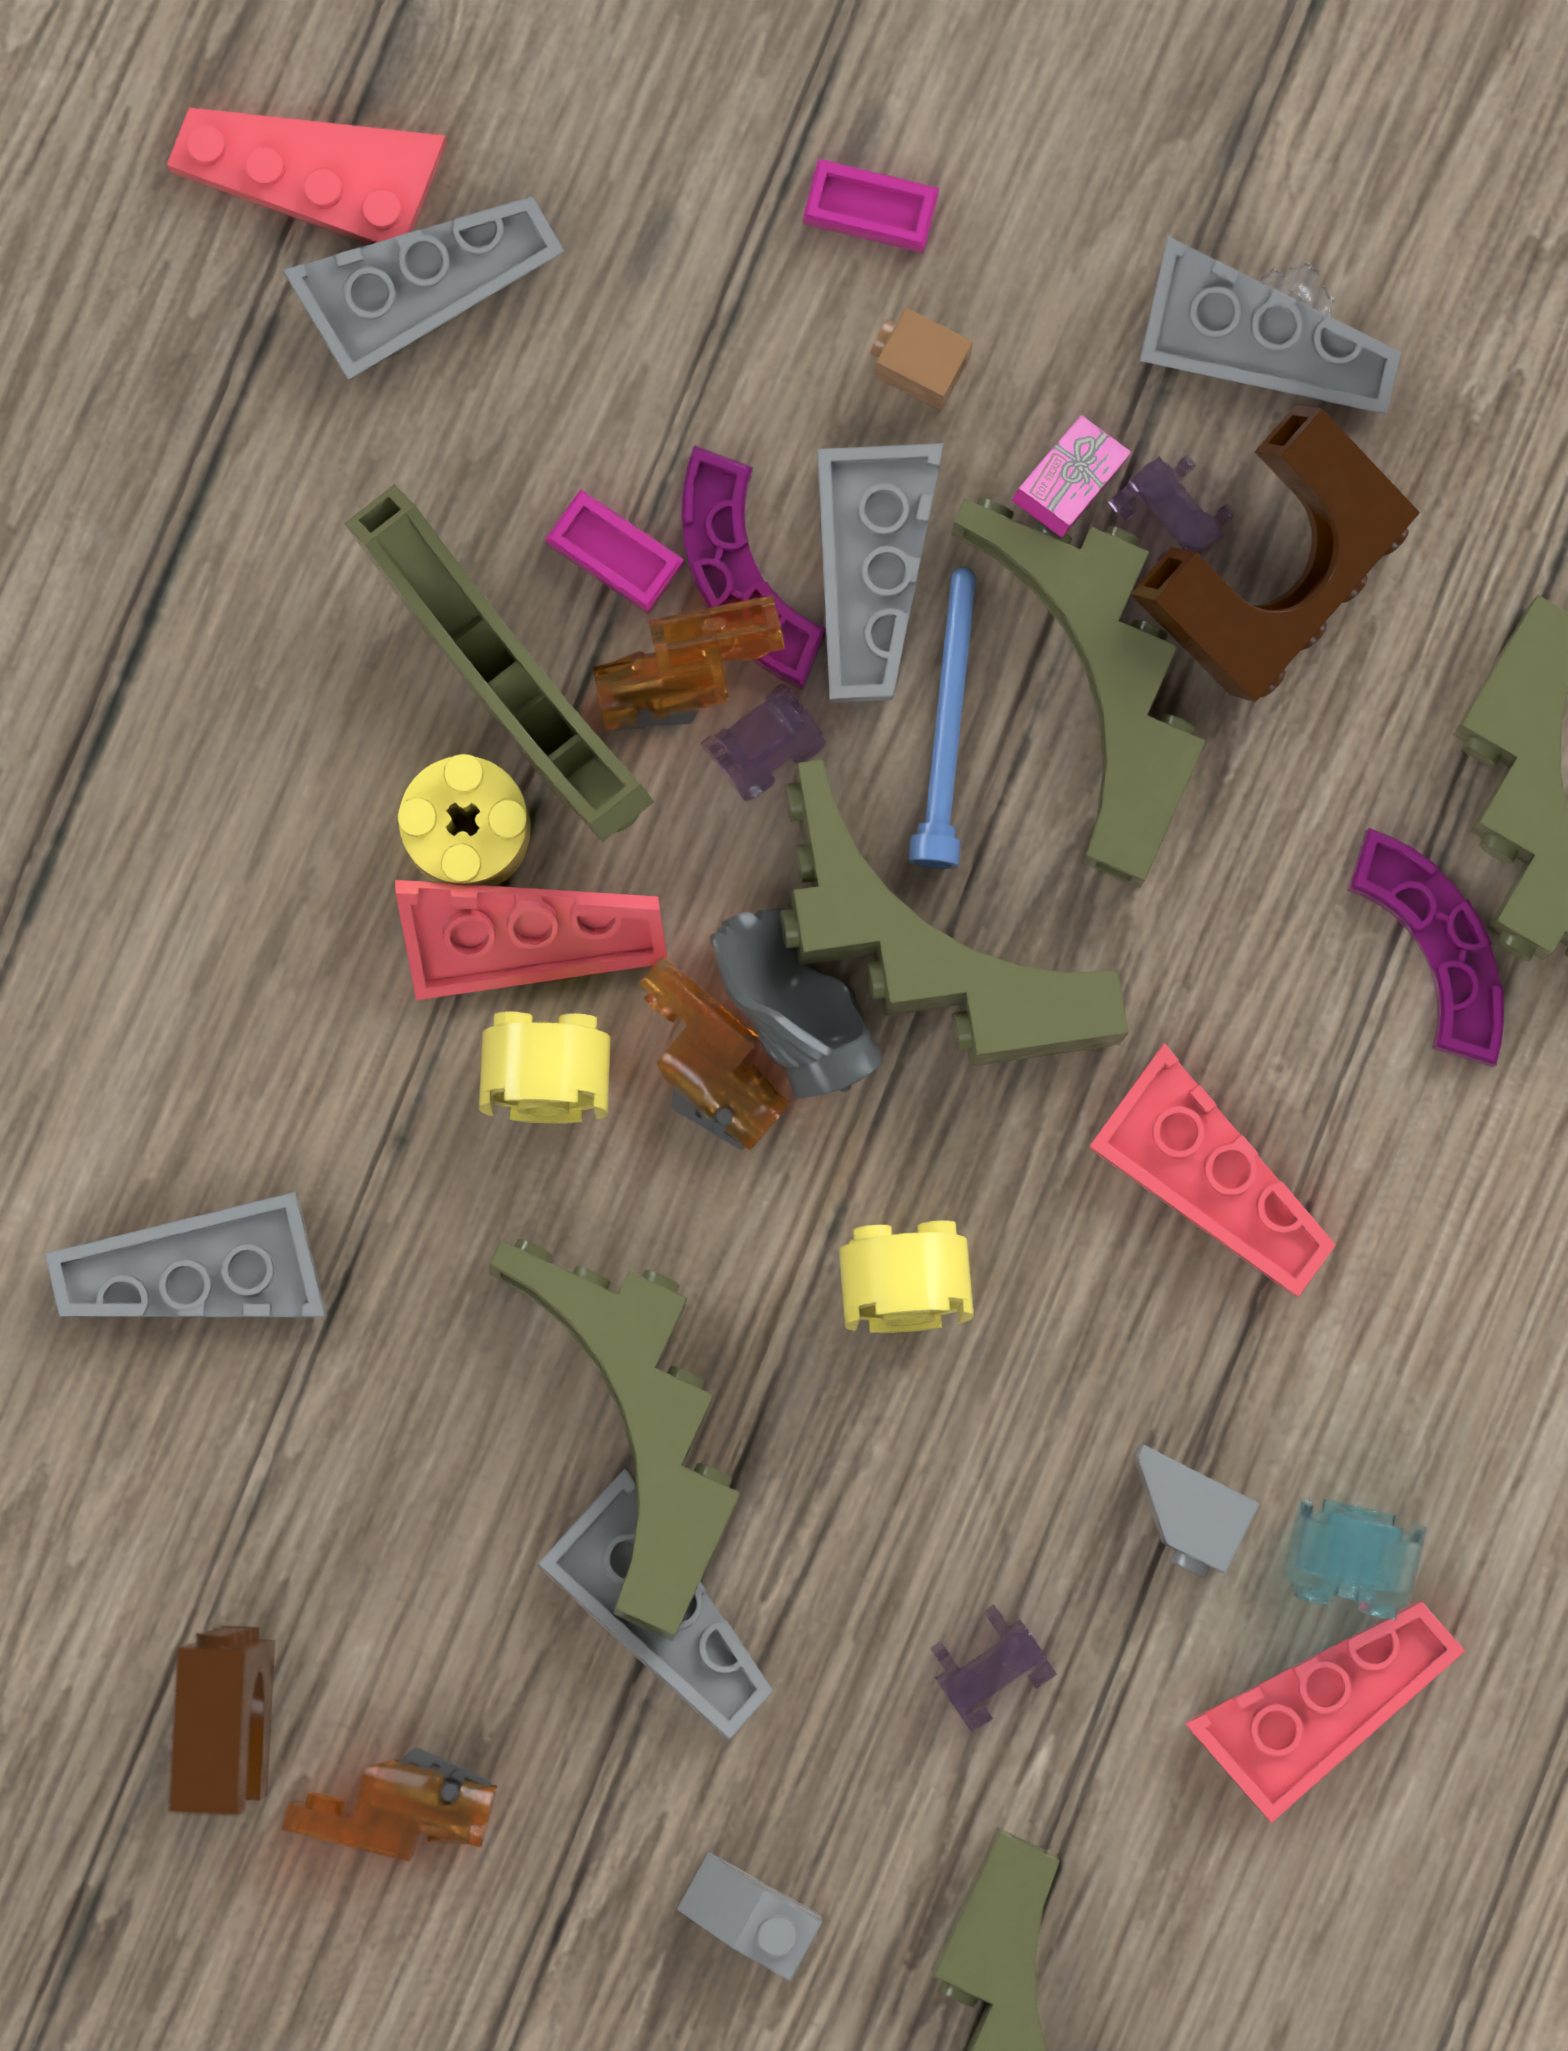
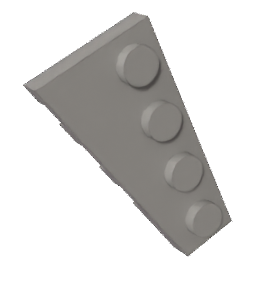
(408, 285)
(1245, 332)
(872, 548)
(208, 1265)
(706, 1658)

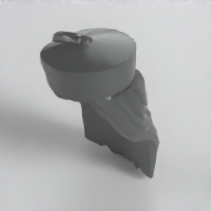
(798, 1012)

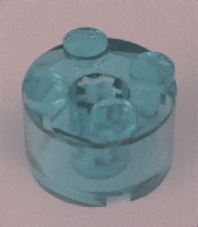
(1353, 1556)

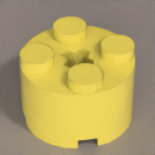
(465, 787)
(545, 1068)
(905, 1278)

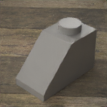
(1193, 1512)
(750, 1915)

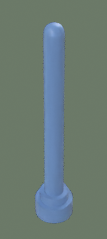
(935, 840)

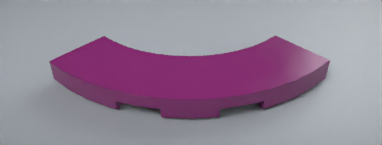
(723, 562)
(1448, 935)

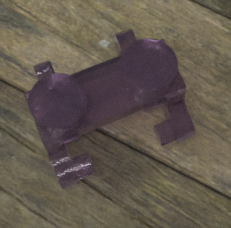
(1173, 505)
(764, 741)
(991, 1669)

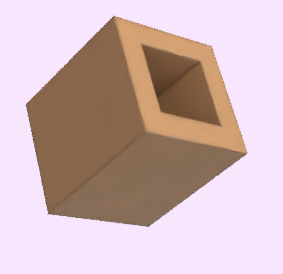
(921, 357)

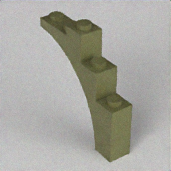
(1124, 664)
(497, 666)
(1526, 817)
(850, 913)
(625, 1338)
(996, 1943)

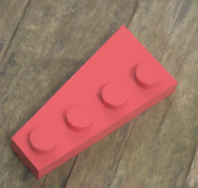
(323, 173)
(515, 936)
(1199, 1165)
(1314, 1714)

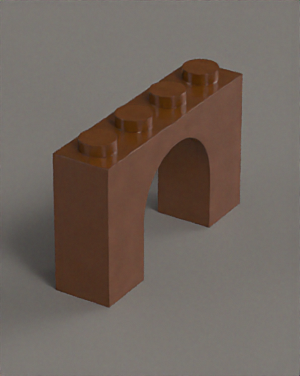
(1353, 523)
(222, 1721)

